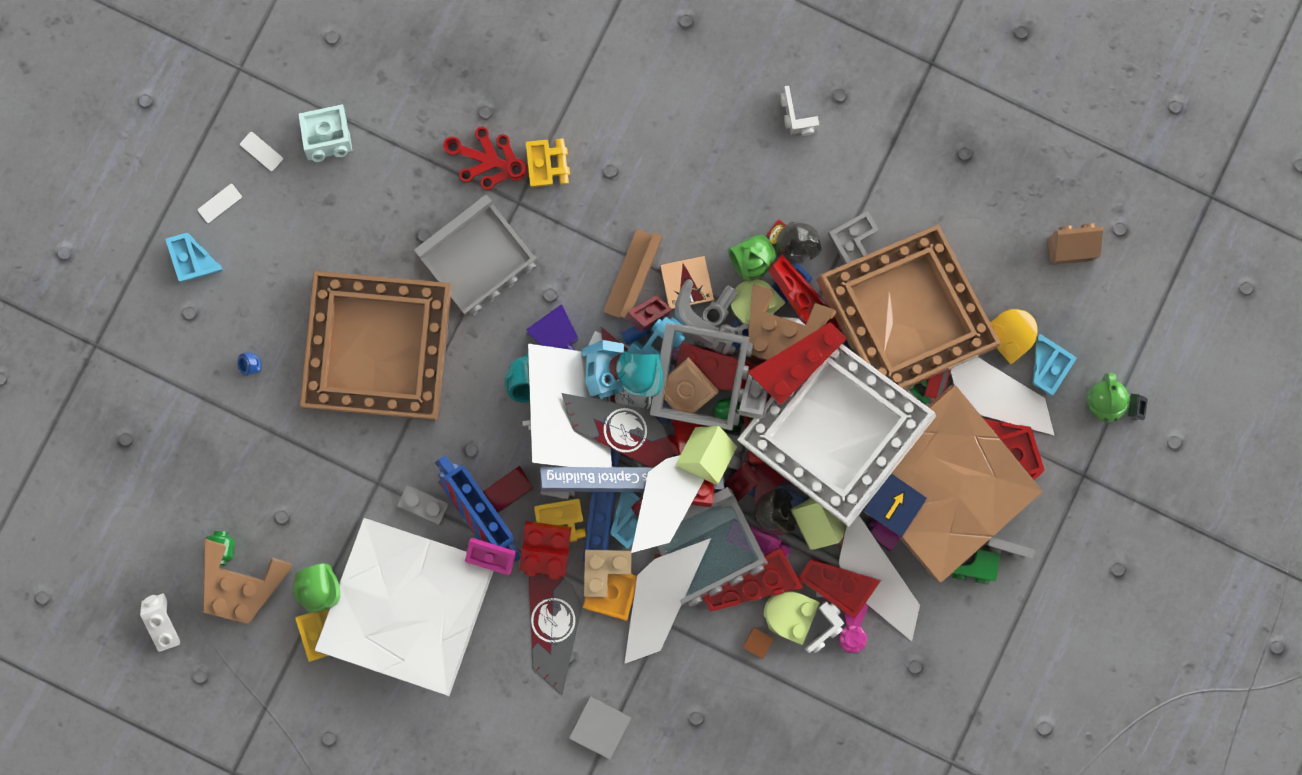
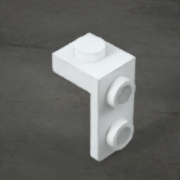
(804, 126)
(831, 613)
(158, 623)

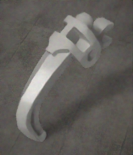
(687, 317)

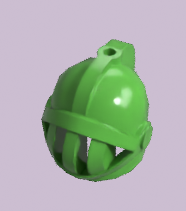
(752, 257)
(1108, 399)
(316, 588)

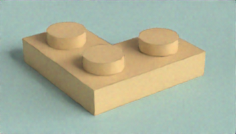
(600, 564)

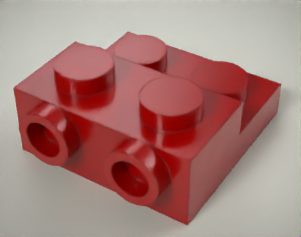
(545, 549)

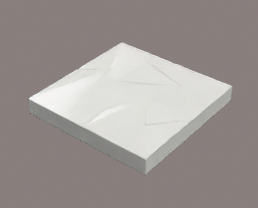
(839, 433)
(405, 607)

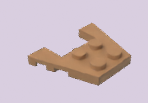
(774, 334)
(235, 594)

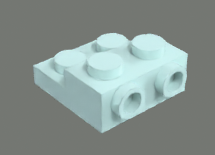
(325, 133)

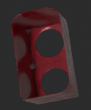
(508, 489)

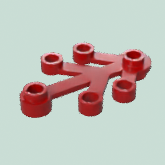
(489, 160)

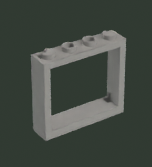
(737, 393)

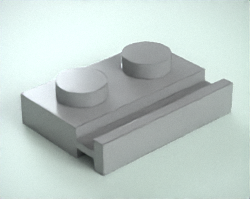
(1017, 551)

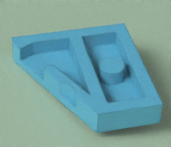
(190, 258)
(1050, 365)
(625, 521)

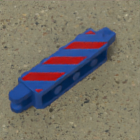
(474, 505)

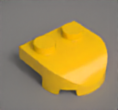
(1016, 332)

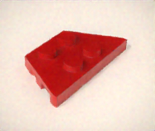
(1021, 444)

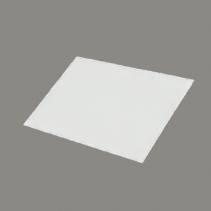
(552, 432)

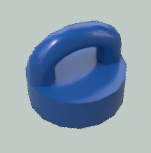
(249, 364)

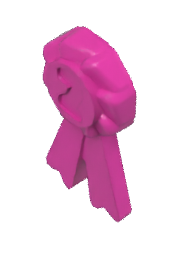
(852, 637)

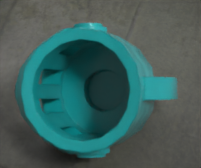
(640, 373)
(517, 380)

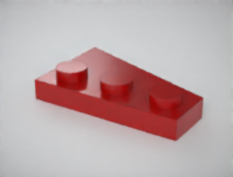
(840, 586)

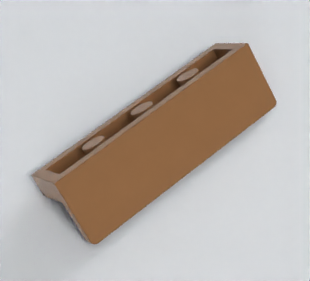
(632, 274)

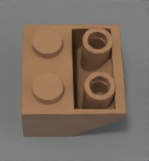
(1075, 245)

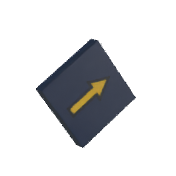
(895, 505)

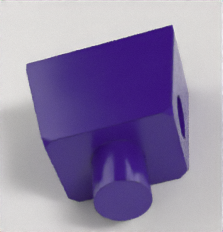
(554, 330)

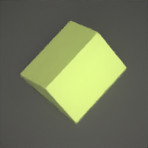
(707, 453)
(818, 525)

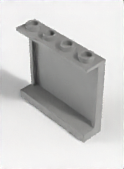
(477, 256)

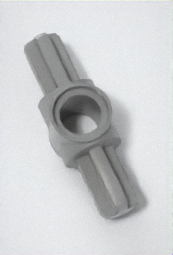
(721, 305)

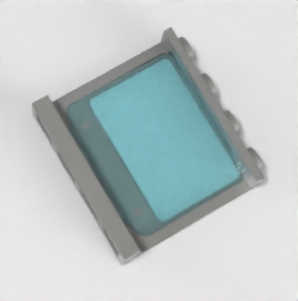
(730, 552)

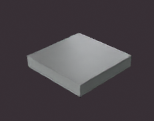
(600, 727)

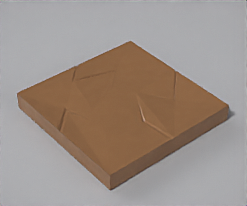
(909, 309)
(376, 345)
(968, 484)

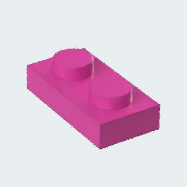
(490, 556)

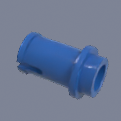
(633, 334)

